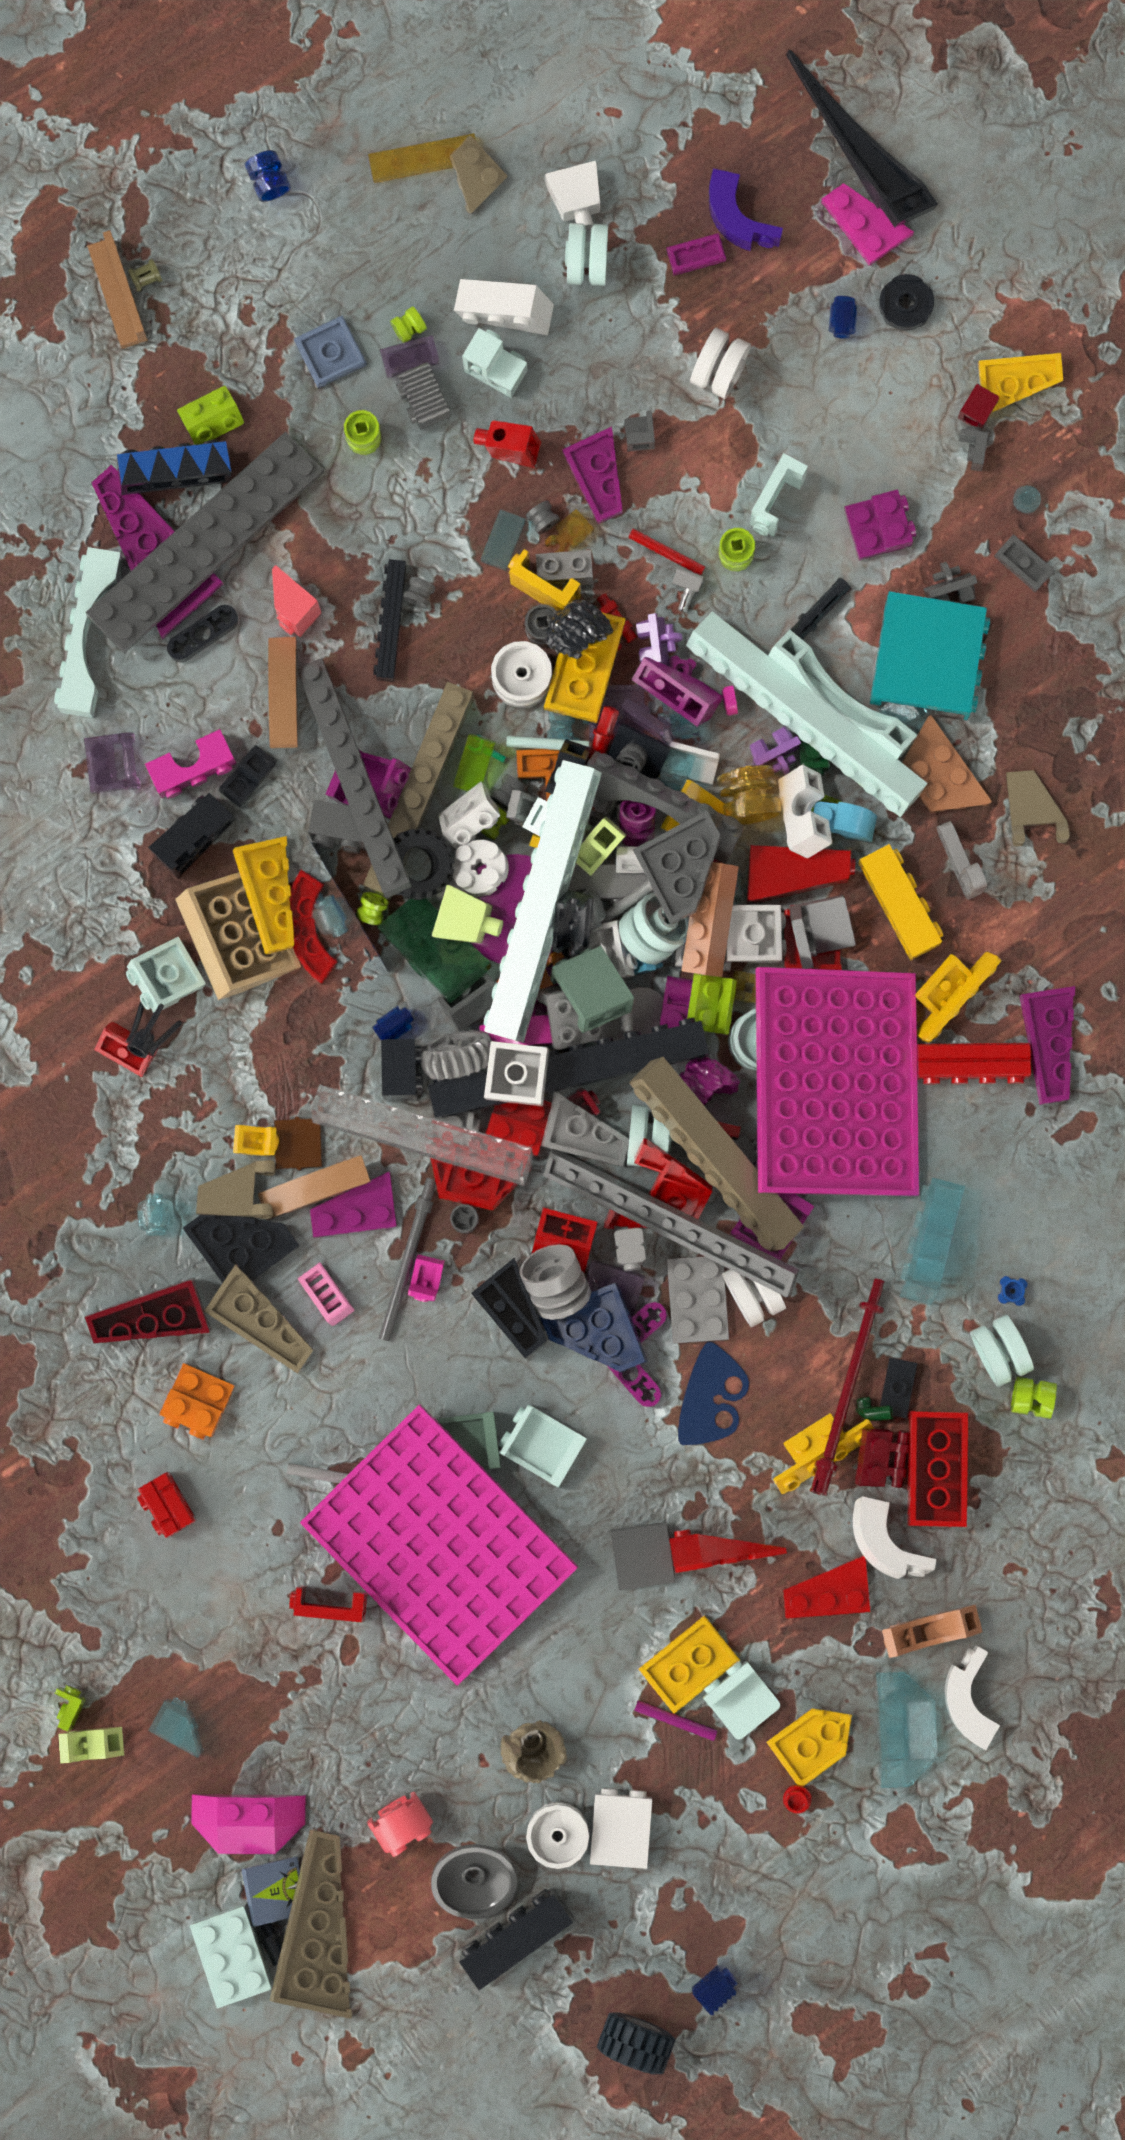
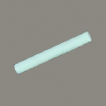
(539, 743)

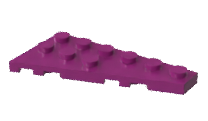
(139, 533)

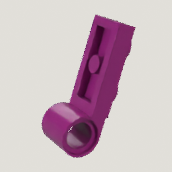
(676, 1001)

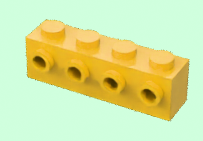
(900, 902)

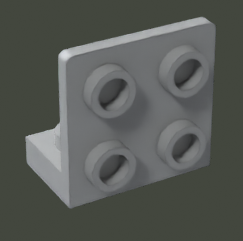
(564, 1020)

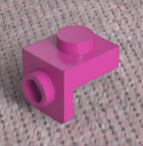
(426, 1278)

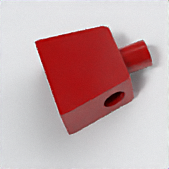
(510, 442)

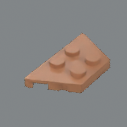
(947, 776)

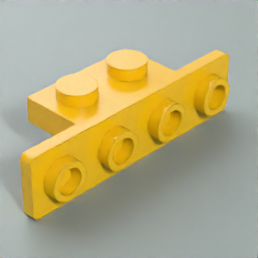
(950, 989)
(810, 1446)

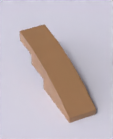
(282, 692)
(316, 1186)

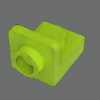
(69, 1712)

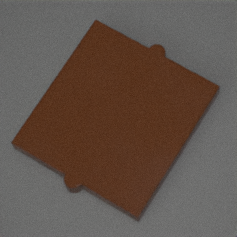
(298, 1144)

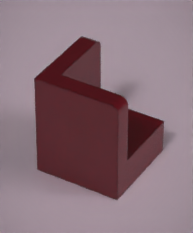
(978, 407)

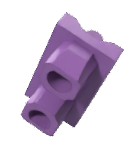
(661, 637)
(785, 745)

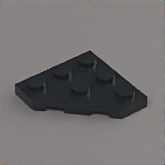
(240, 1241)

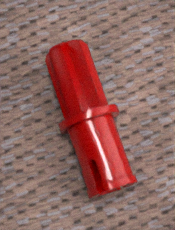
(604, 730)

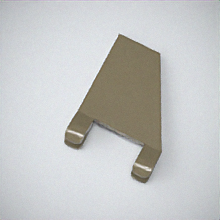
(1032, 805)
(234, 1193)

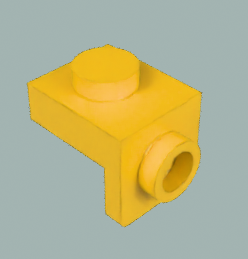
(255, 1140)

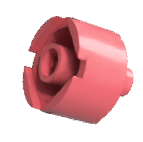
(401, 1823)

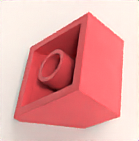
(293, 604)

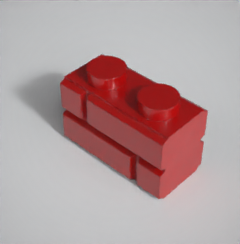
(166, 1504)

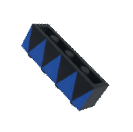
(173, 467)

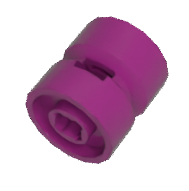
(637, 822)

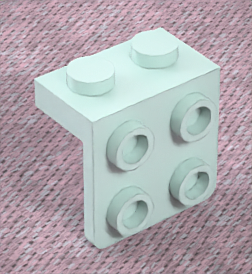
(741, 1699)

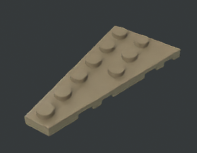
(314, 1947)

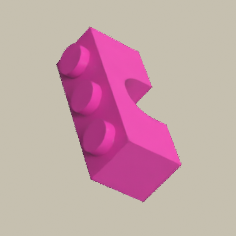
(213, 759)

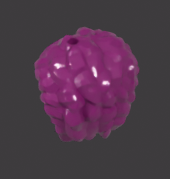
(709, 1077)

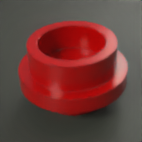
(797, 1799)

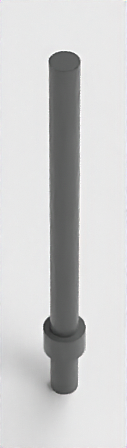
(423, 1206)

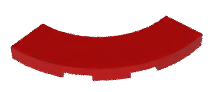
(306, 941)

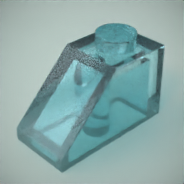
(178, 1726)

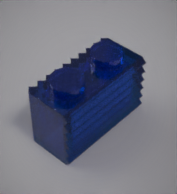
(715, 1989)

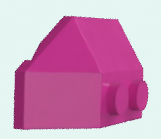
(248, 1821)

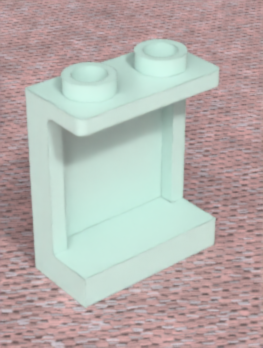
(788, 471)
(542, 1445)

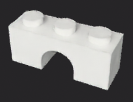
(805, 830)

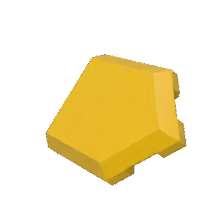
(812, 1743)

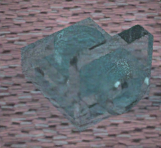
(904, 713)

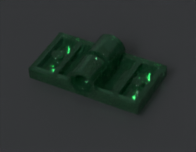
(445, 963)

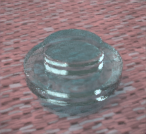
(1026, 499)

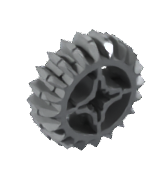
(456, 1055)

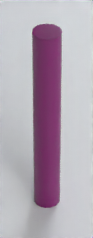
(675, 1720)

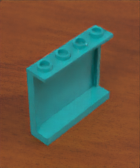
(929, 654)

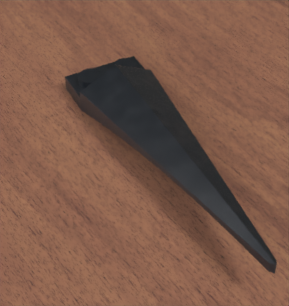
(884, 178)

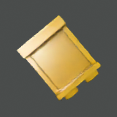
(539, 588)

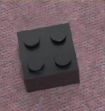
(400, 1070)

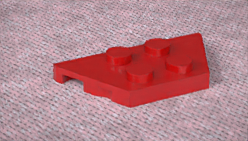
(469, 1186)

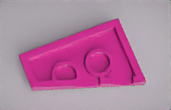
(864, 223)

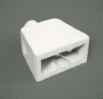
(575, 192)

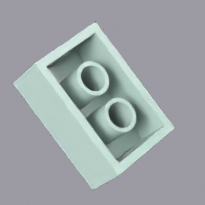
(231, 1955)

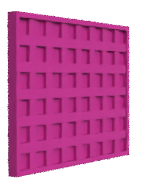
(439, 1544)

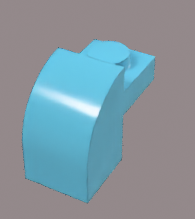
(848, 820)

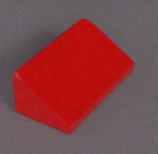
(114, 1046)

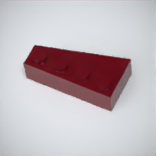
(161, 1313)

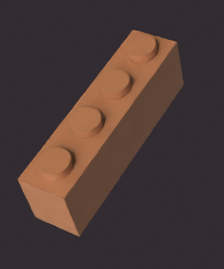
(711, 923)

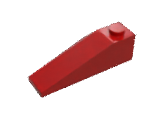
(705, 1551)

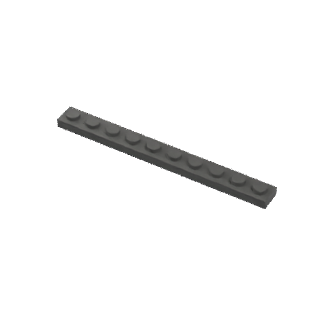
(354, 778)
(671, 1222)

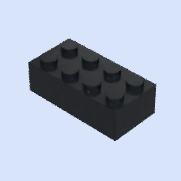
(515, 1939)

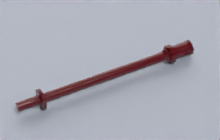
(826, 1465)

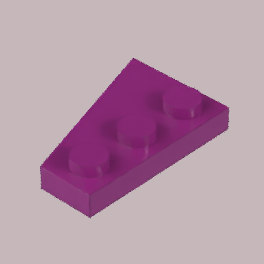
(596, 473)
(356, 1210)

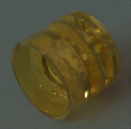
(748, 789)

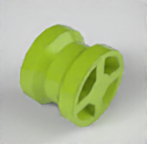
(372, 908)

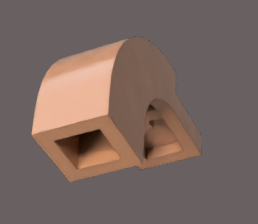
(931, 1630)

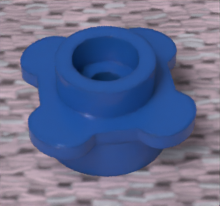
(1007, 1284)

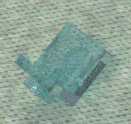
(681, 726)
(677, 769)

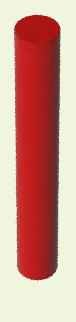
(666, 552)

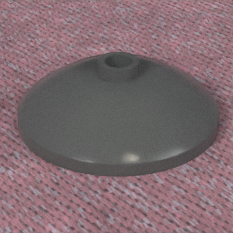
(473, 1892)

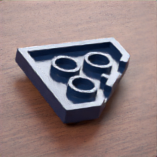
(600, 1331)

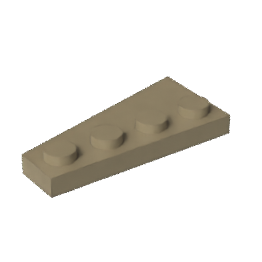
(256, 1319)

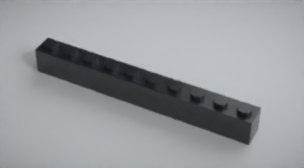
(582, 1065)

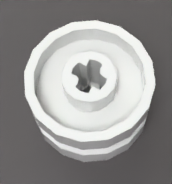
(723, 364)
(524, 658)
(749, 1295)
(563, 1818)

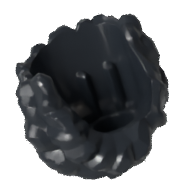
(577, 627)

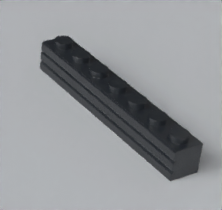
(390, 620)

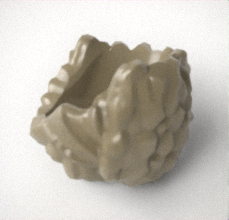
(533, 1751)

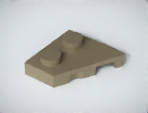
(475, 172)

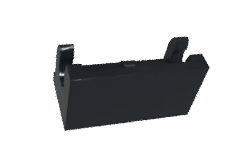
(572, 922)

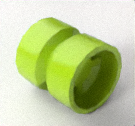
(362, 432)
(736, 549)
(1033, 1397)

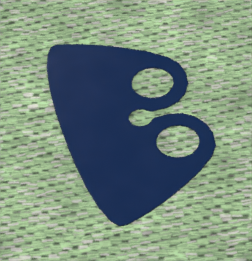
(698, 1408)

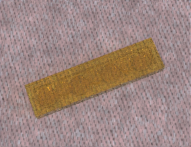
(414, 159)

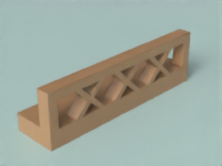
(117, 291)

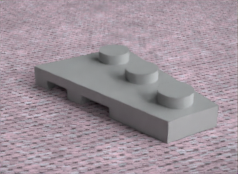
(581, 1134)

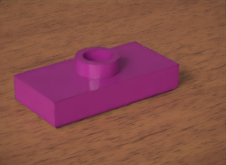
(696, 254)

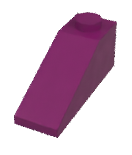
(677, 690)

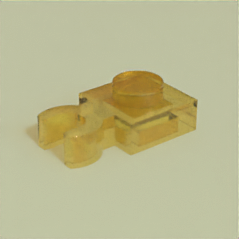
(571, 530)

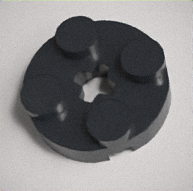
(896, 314)

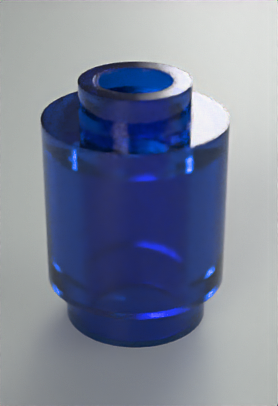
(843, 317)
(394, 1023)

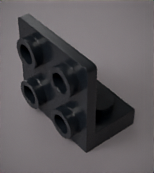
(656, 750)

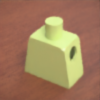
(465, 918)

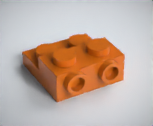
(196, 1401)

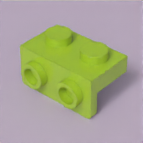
(211, 416)

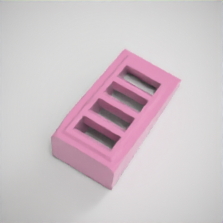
(339, 1313)

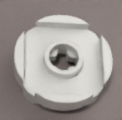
(469, 856)

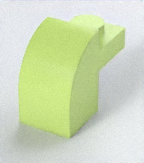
(599, 845)
(91, 1744)

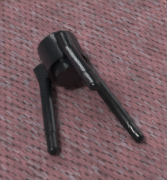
(142, 1042)

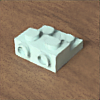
(164, 975)

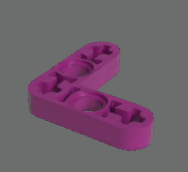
(641, 1372)

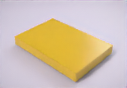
(688, 1664)

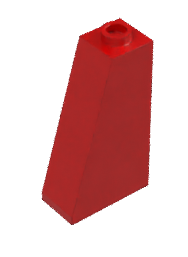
(782, 873)

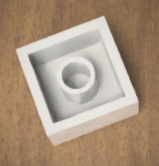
(516, 1073)

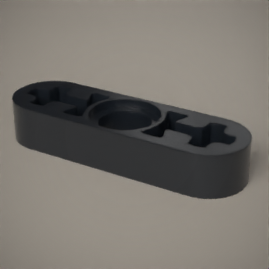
(202, 622)

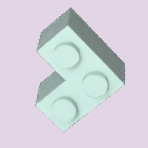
(492, 364)

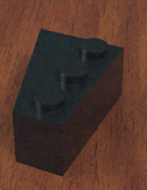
(191, 834)
(511, 1308)

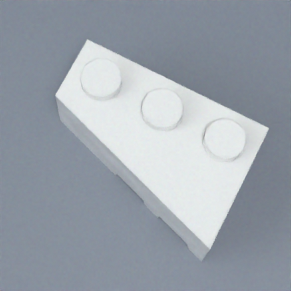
(504, 305)

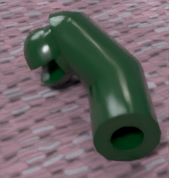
(873, 1413)

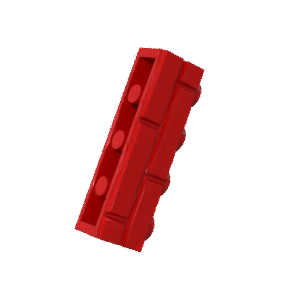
(973, 1061)

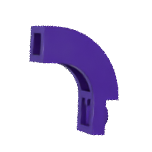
(729, 219)

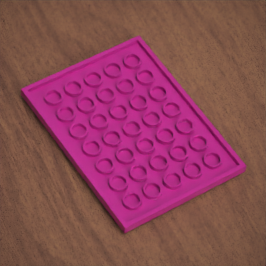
(836, 1082)

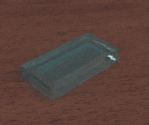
(503, 540)

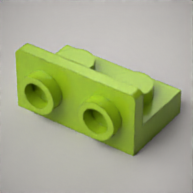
(712, 1002)

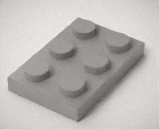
(697, 1300)

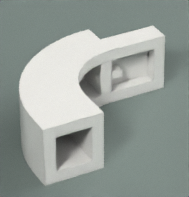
(876, 1545)
(959, 1702)

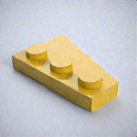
(1019, 376)

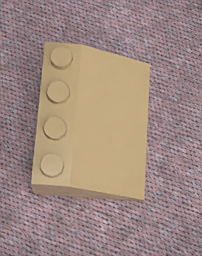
(228, 937)

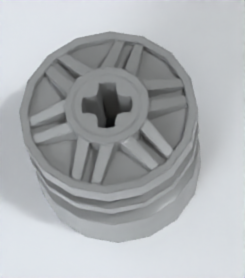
(555, 1281)

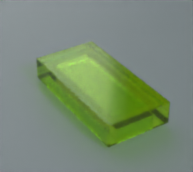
(474, 762)

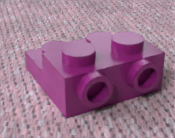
(880, 524)

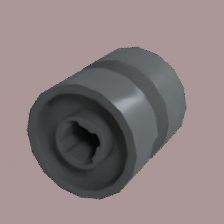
(537, 624)

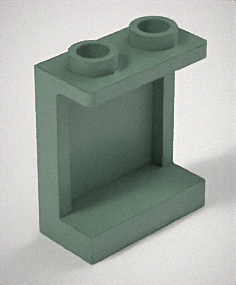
(593, 988)
(477, 1436)

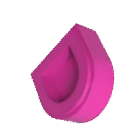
(729, 700)

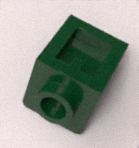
(812, 758)

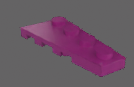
(1048, 1030)

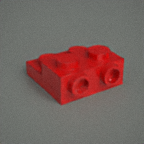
(520, 1123)

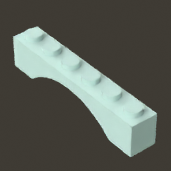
(100, 574)
(801, 662)

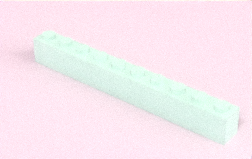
(806, 714)
(548, 881)

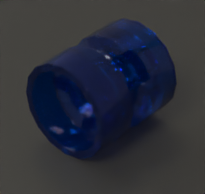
(269, 180)

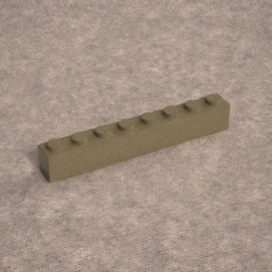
(427, 768)
(715, 1154)

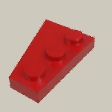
(830, 1593)

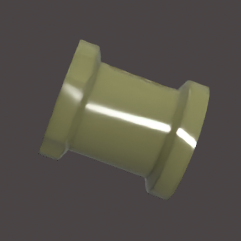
(146, 278)

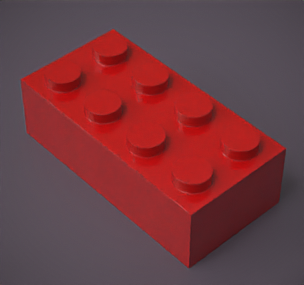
(937, 1469)

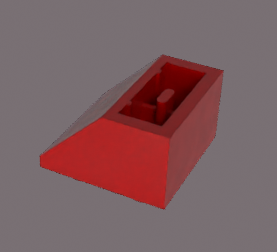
(566, 1230)

